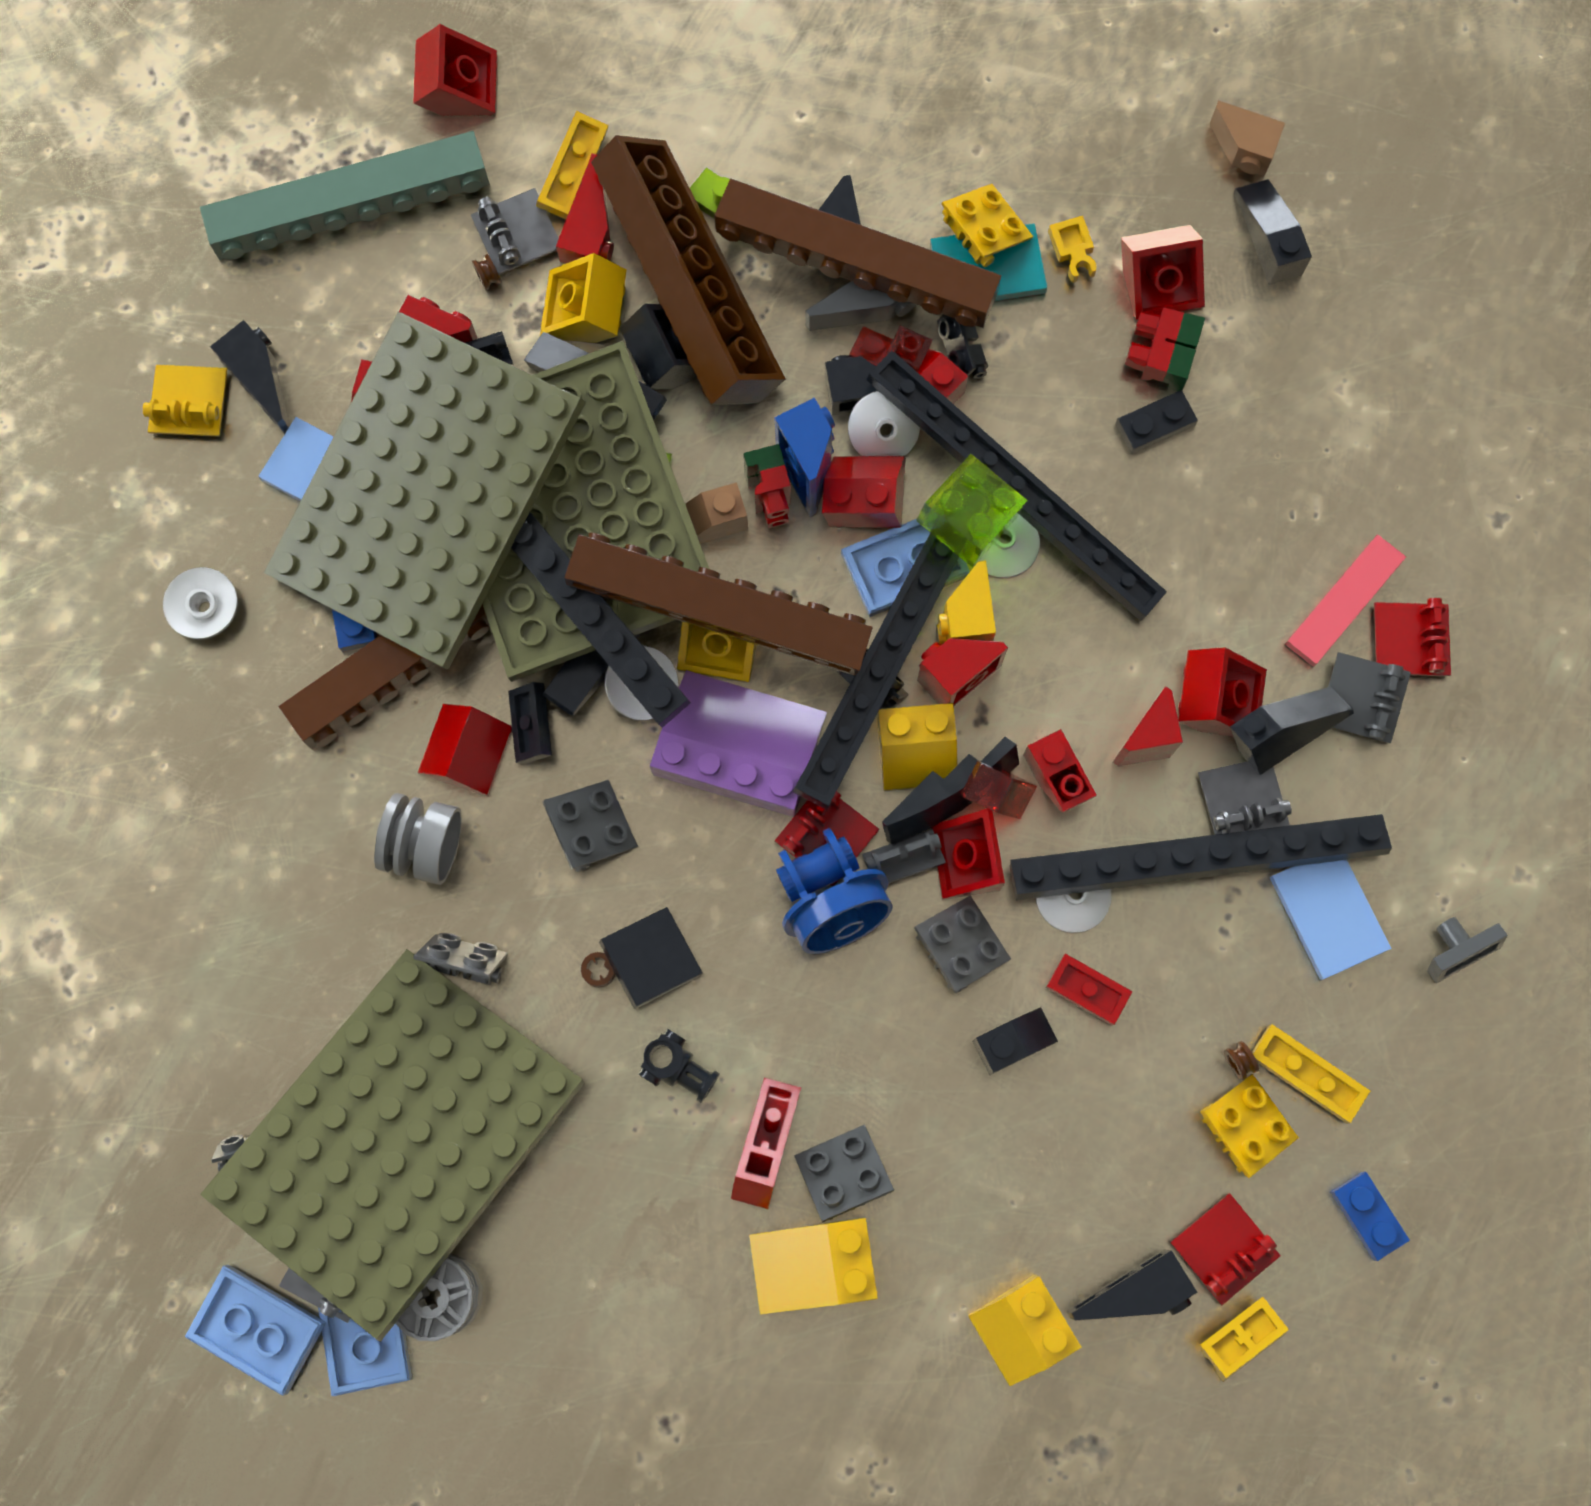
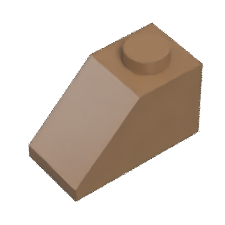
(1246, 137)
(718, 513)

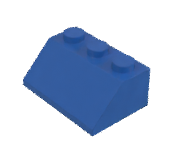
(806, 449)

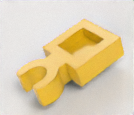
(1073, 243)

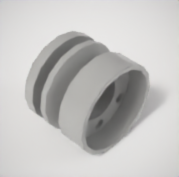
(411, 837)
(456, 1307)

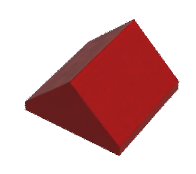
(1156, 734)
(465, 748)
(970, 855)

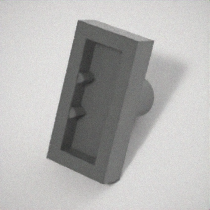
(1463, 949)

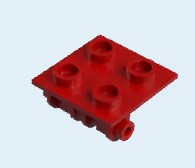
(1414, 636)
(806, 827)
(1225, 1249)

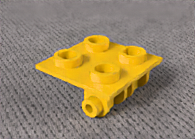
(984, 222)
(186, 400)
(1249, 1126)

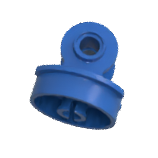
(840, 912)

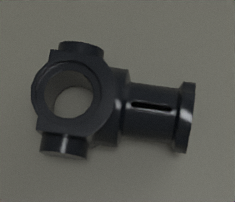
(677, 1070)

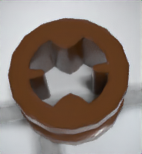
(486, 272)
(588, 975)
(1241, 1060)

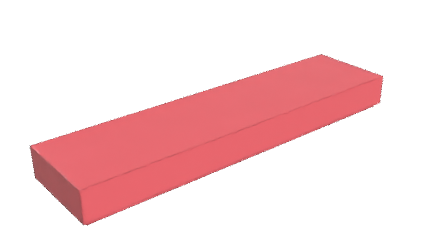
(1345, 600)

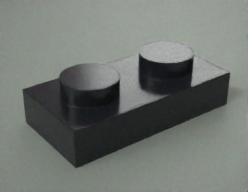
(1156, 421)
(529, 723)

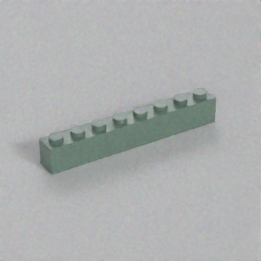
(344, 196)

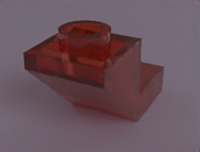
(906, 344)
(998, 790)

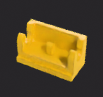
(1243, 1338)

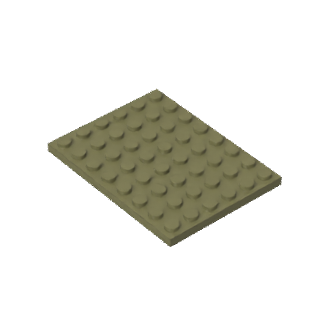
(606, 483)
(424, 489)
(392, 1143)

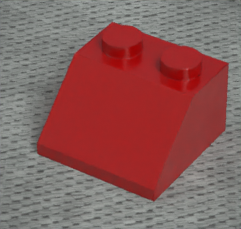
(454, 74)
(1164, 270)
(864, 491)
(958, 667)
(1219, 690)

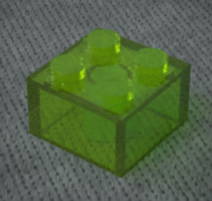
(971, 510)

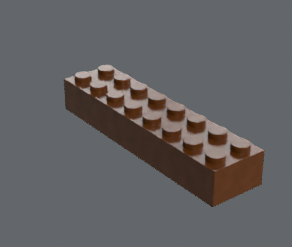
(687, 271)

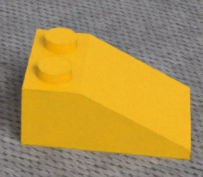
(813, 1266)

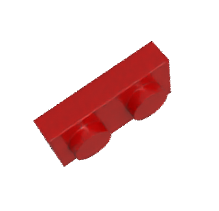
(1089, 989)

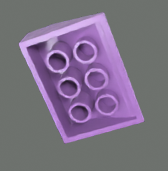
(738, 743)

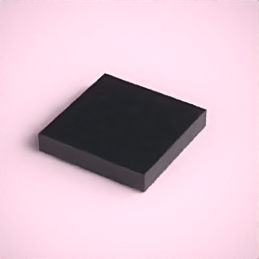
(650, 957)

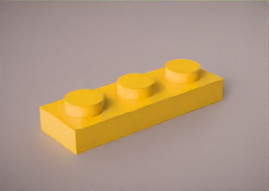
(581, 140)
(1310, 1074)

